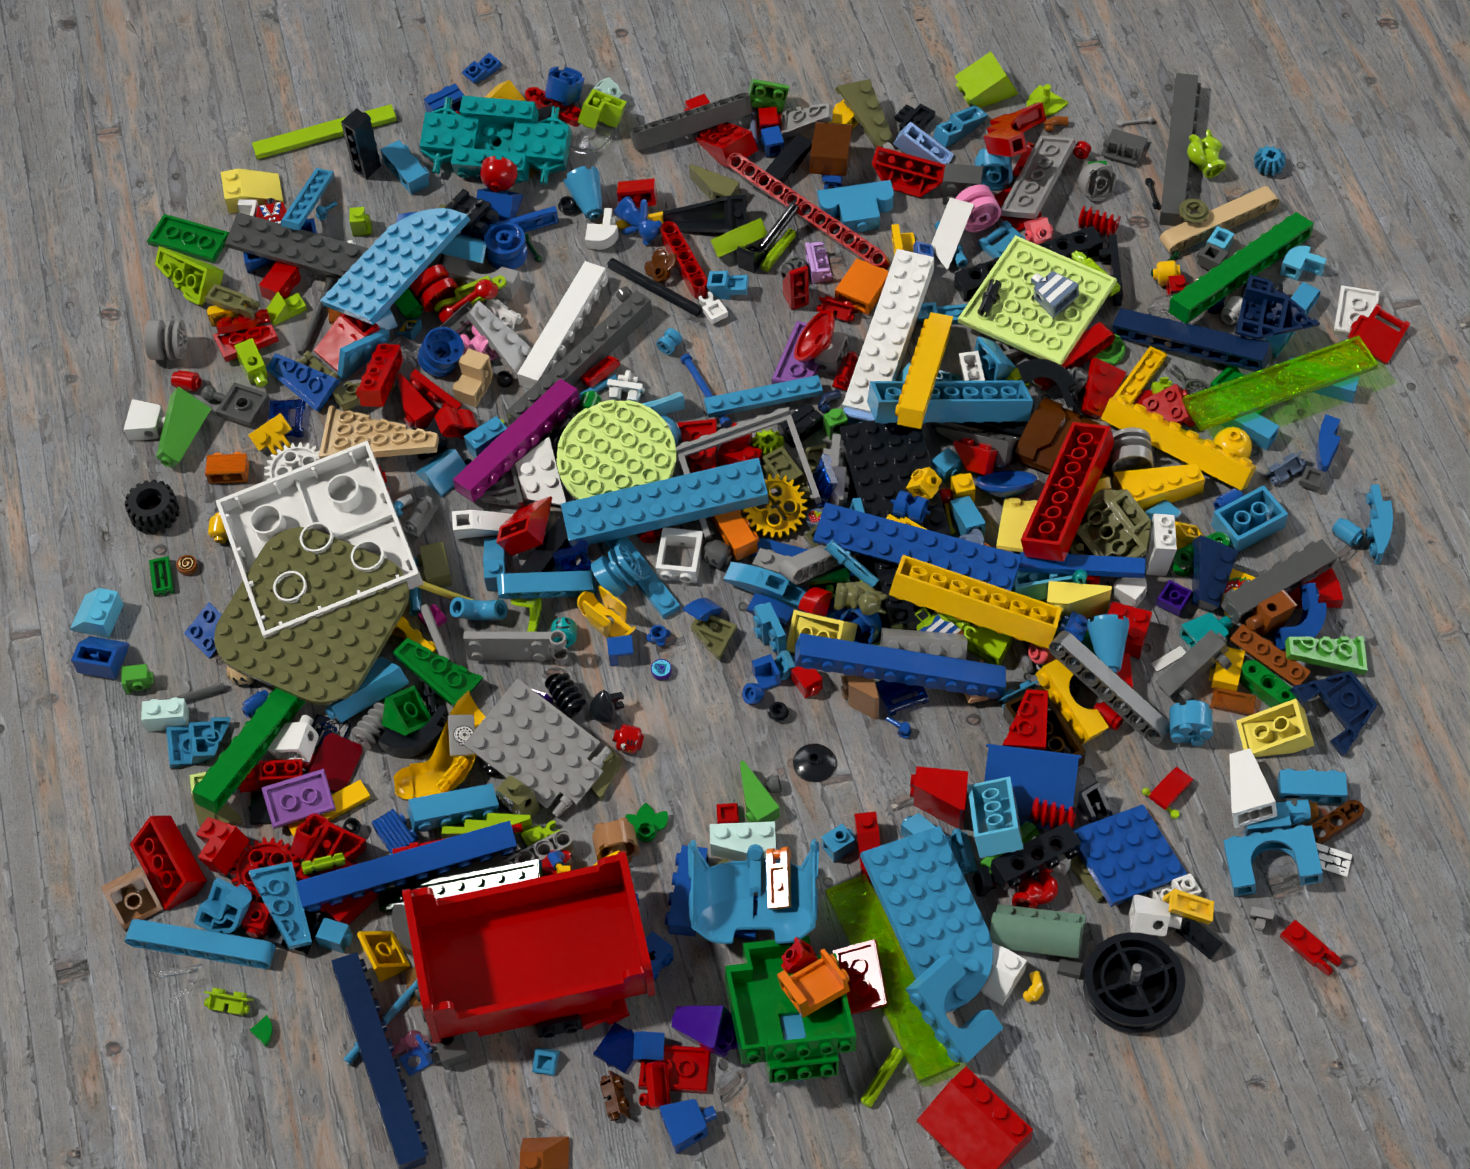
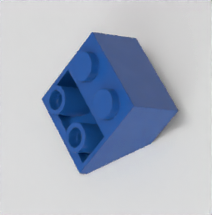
(99, 657)

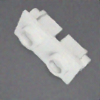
(507, 316)

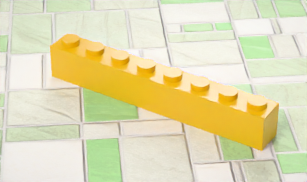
(1181, 443)

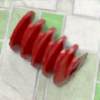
(1101, 223)
(1051, 814)

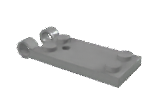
(515, 646)

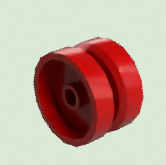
(433, 286)

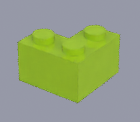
(601, 108)

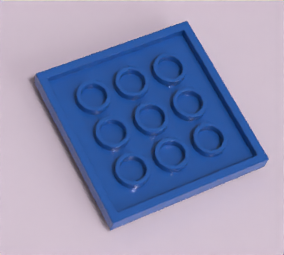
(1127, 855)

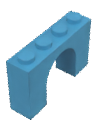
(1296, 842)
(929, 994)

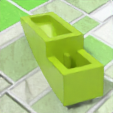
(738, 237)

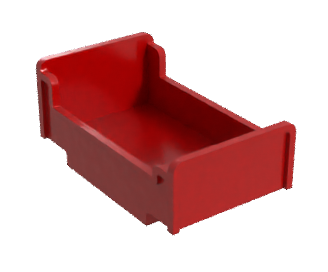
(528, 950)

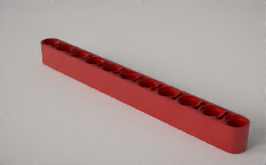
(813, 217)

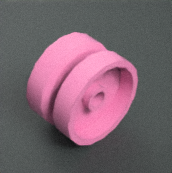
(985, 209)

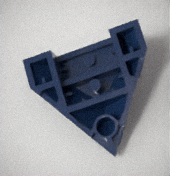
(1269, 312)

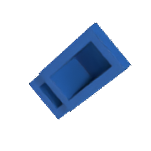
(1327, 442)

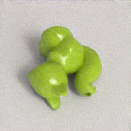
(1206, 154)

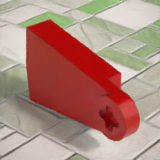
(1328, 588)

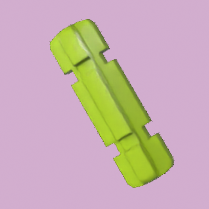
(323, 863)

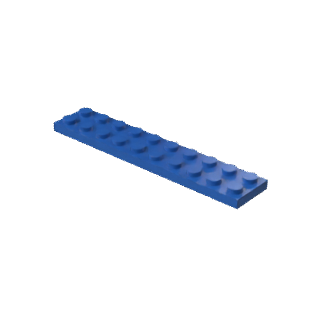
(890, 539)

